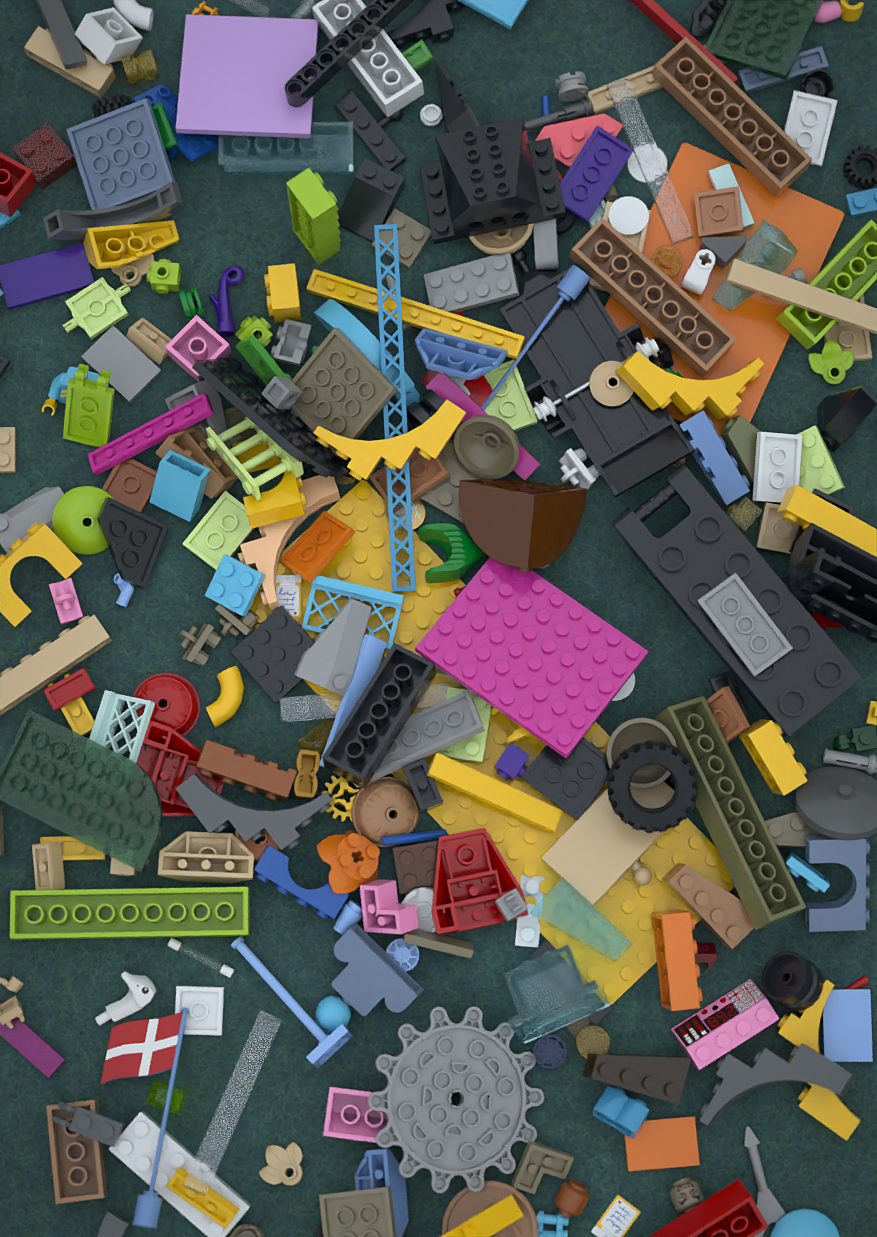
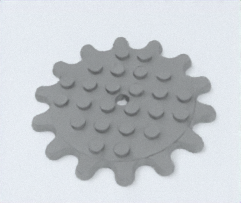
(492, 1103)

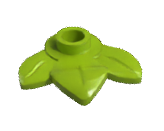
(831, 358)

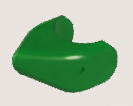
(458, 547)

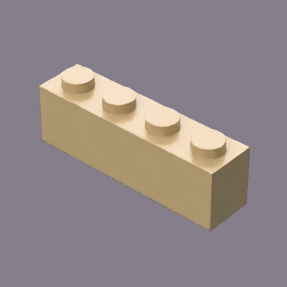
(93, 77)

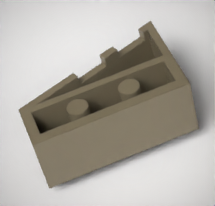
(789, 831)

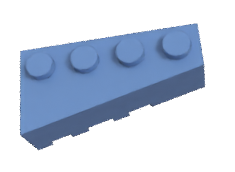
(714, 459)

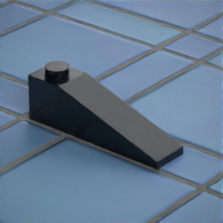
(843, 414)

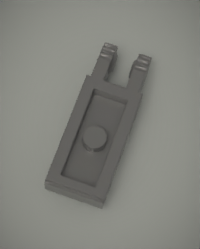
(90, 1124)

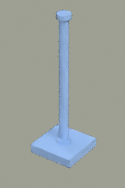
(328, 1043)

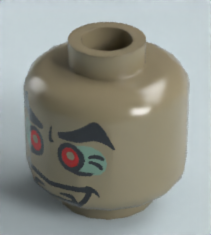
(686, 1195)

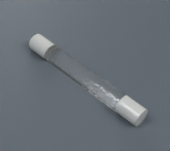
(200, 957)

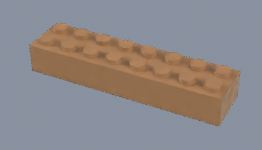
(731, 117)
(652, 297)

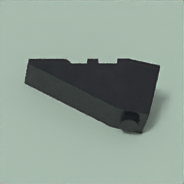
(456, 113)

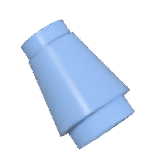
(349, 915)

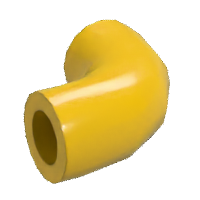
(229, 698)

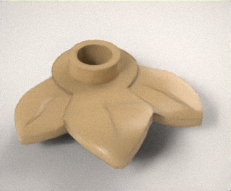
(138, 267)
(280, 1162)

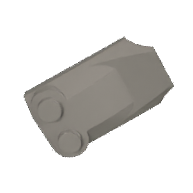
(33, 509)

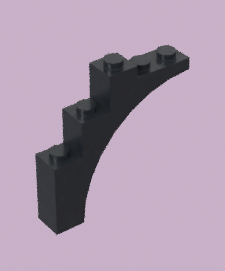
(430, 21)

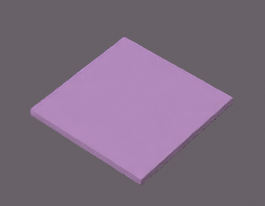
(238, 75)

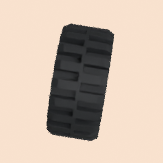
(647, 818)

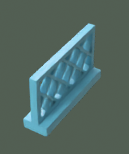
(353, 591)

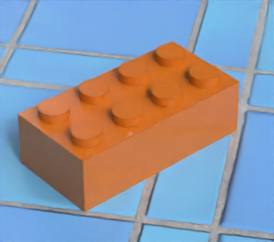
(676, 960)

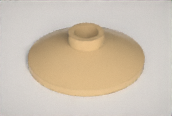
(601, 389)

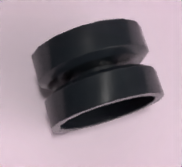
(430, 404)
(792, 981)

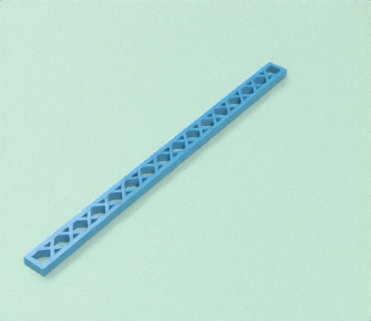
(388, 227)

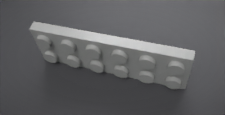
(432, 732)

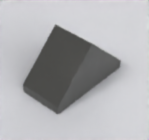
(723, 248)

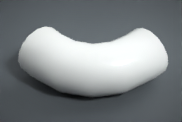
(135, 14)

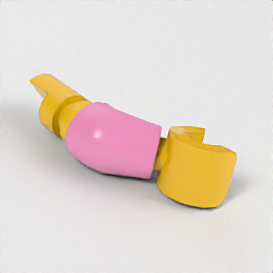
(833, 10)

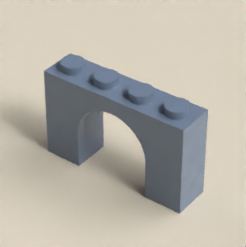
(849, 911)

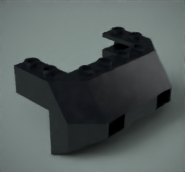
(836, 580)

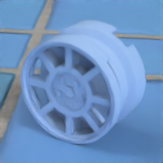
(404, 954)

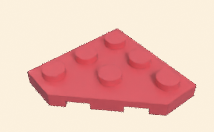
(571, 136)

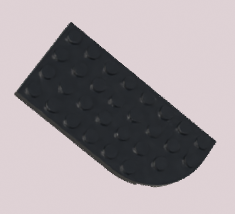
(279, 424)

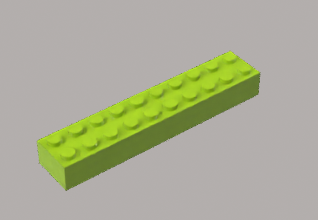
(130, 913)

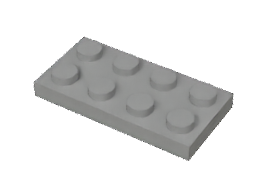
(472, 283)
(745, 624)

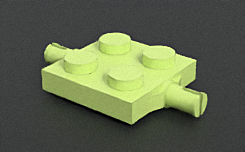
(96, 308)

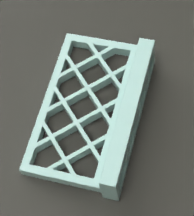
(110, 716)

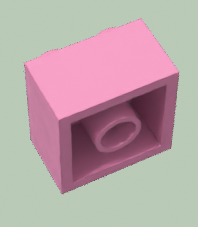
(196, 343)

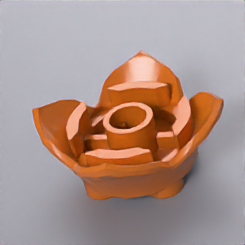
(340, 852)

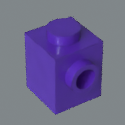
(512, 763)

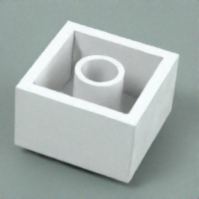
(108, 35)

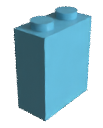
(179, 485)

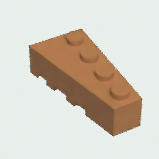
(711, 904)

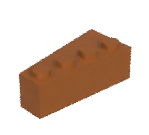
(245, 770)

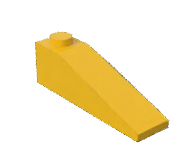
(126, 243)

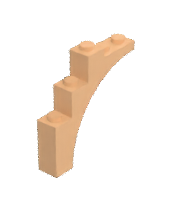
(265, 552)

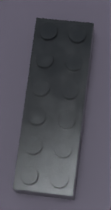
(379, 715)

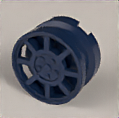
(550, 1051)

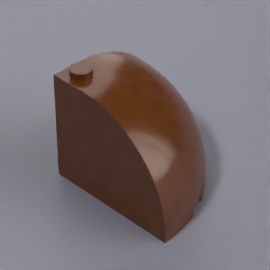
(520, 519)

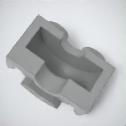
(292, 342)

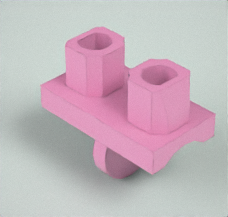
(66, 601)

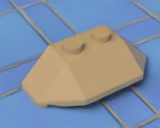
(206, 858)

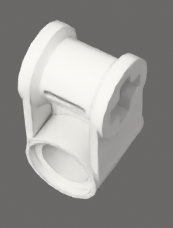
(699, 274)

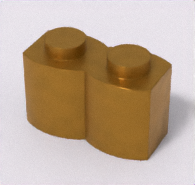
(306, 781)

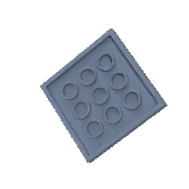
(120, 155)

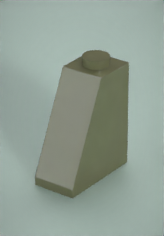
(740, 440)

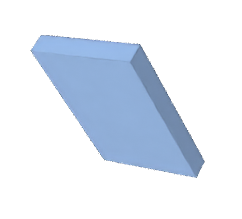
(848, 1026)

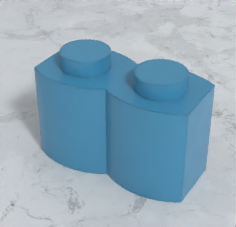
(620, 1111)

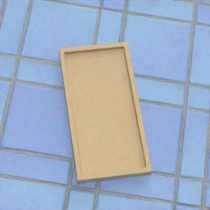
(603, 847)

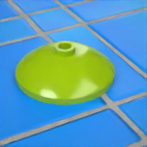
(69, 515)

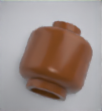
(571, 1198)

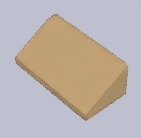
(149, 340)
(48, 866)

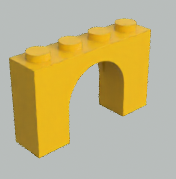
(279, 503)
(38, 542)

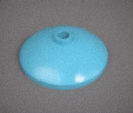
(804, 1224)

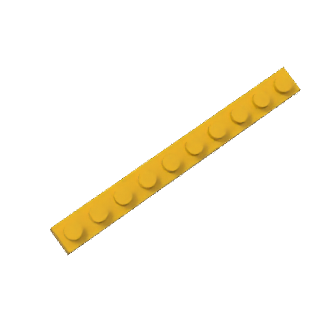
(414, 313)

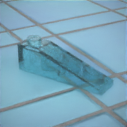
(766, 249)

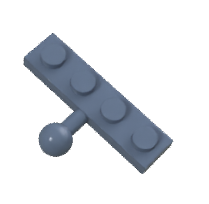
(805, 62)

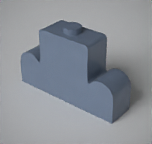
(371, 975)

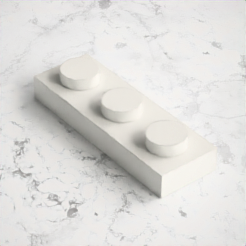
(528, 926)

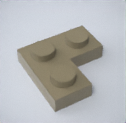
(539, 1160)

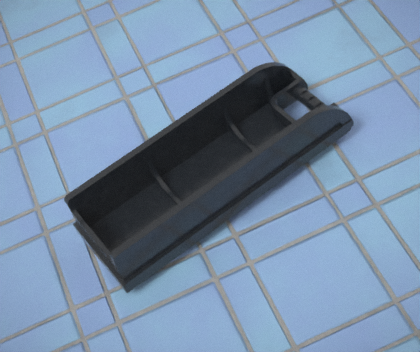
(704, 554)

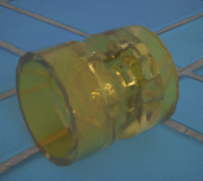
(140, 67)

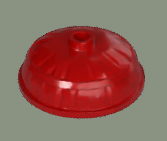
(182, 701)

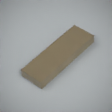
(439, 942)

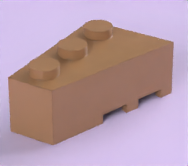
(193, 445)

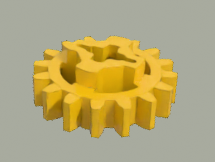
(337, 797)

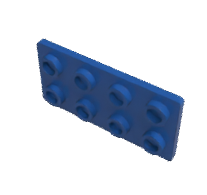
(191, 145)

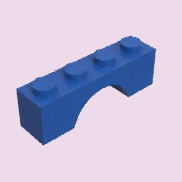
(274, 867)

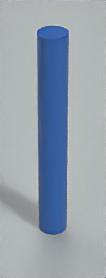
(412, 837)

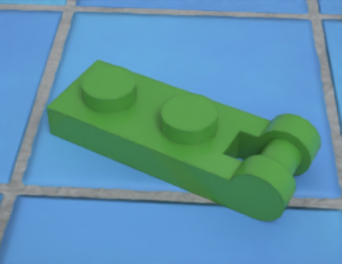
(260, 359)

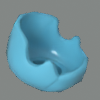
(332, 1013)

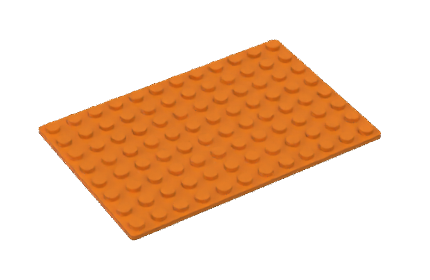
(753, 323)

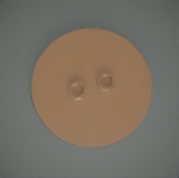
(470, 1203)

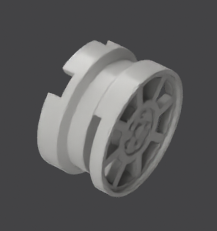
(571, 86)

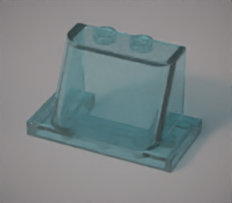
(551, 994)

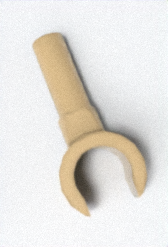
(13, 984)

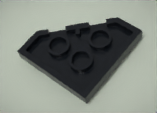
(132, 540)

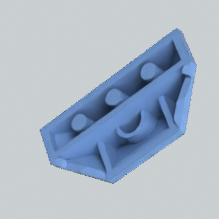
(457, 355)
(382, 1170)

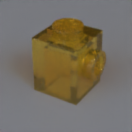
(744, 514)

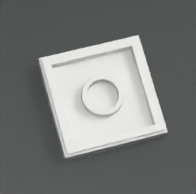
(204, 1007)

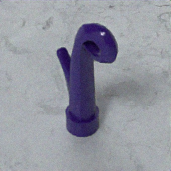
(222, 306)

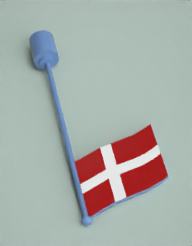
(139, 1051)

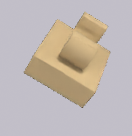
(10, 1010)

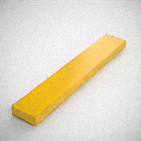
(494, 792)

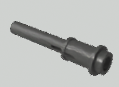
(571, 111)

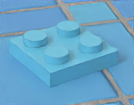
(235, 585)
(799, 867)

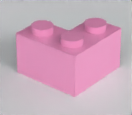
(382, 910)

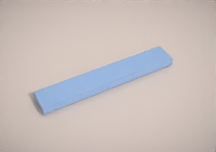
(366, 666)

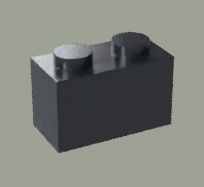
(422, 786)

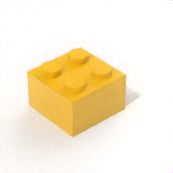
(283, 291)

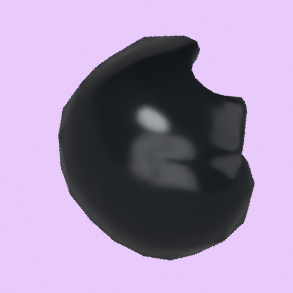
(817, 83)

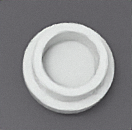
(431, 115)

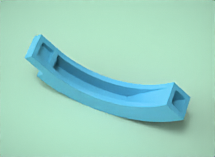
(334, 315)

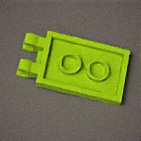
(88, 408)

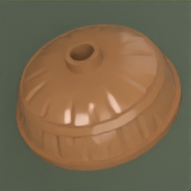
(373, 805)

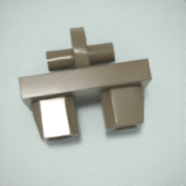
(244, 624)
(205, 635)

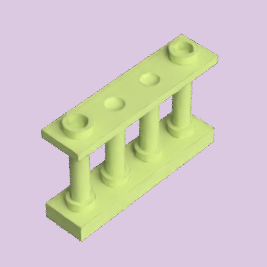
(251, 485)

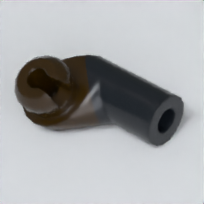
(664, 353)

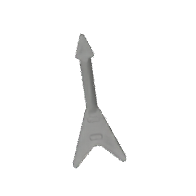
(765, 1200)

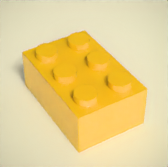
(773, 756)

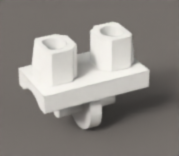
(576, 471)

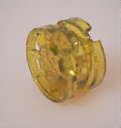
(668, 260)
(592, 1040)

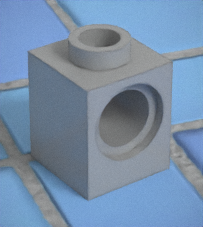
(281, 392)

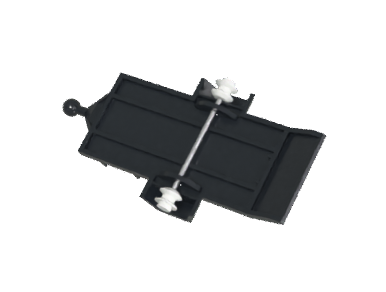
(621, 441)

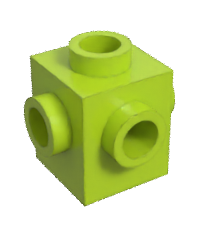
(164, 276)
(254, 324)

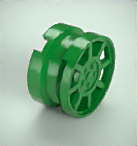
(189, 304)

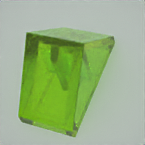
(158, 1095)

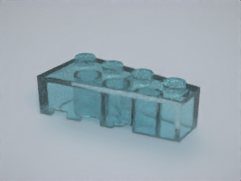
(579, 919)

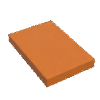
(317, 547)
(663, 1145)

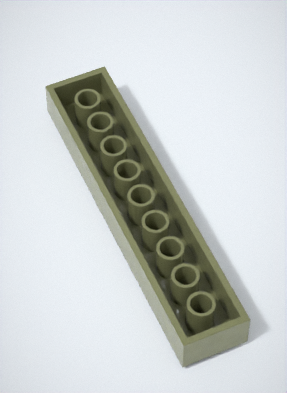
(733, 816)

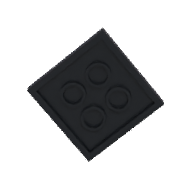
(274, 653)
(569, 781)

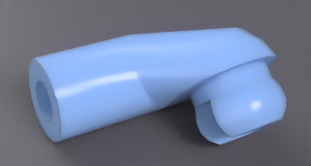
(126, 591)

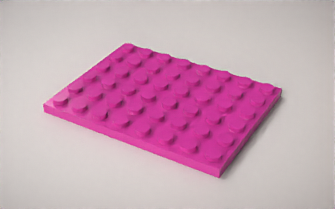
(532, 653)

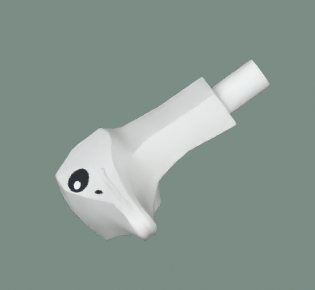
(139, 995)

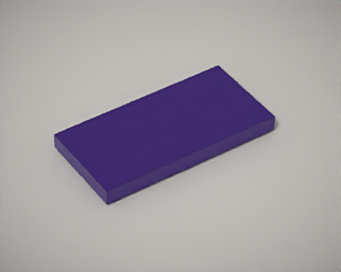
(593, 173)
(45, 276)

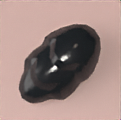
(706, 16)

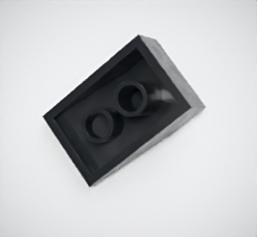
(370, 199)

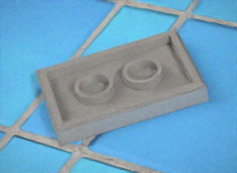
(128, 365)

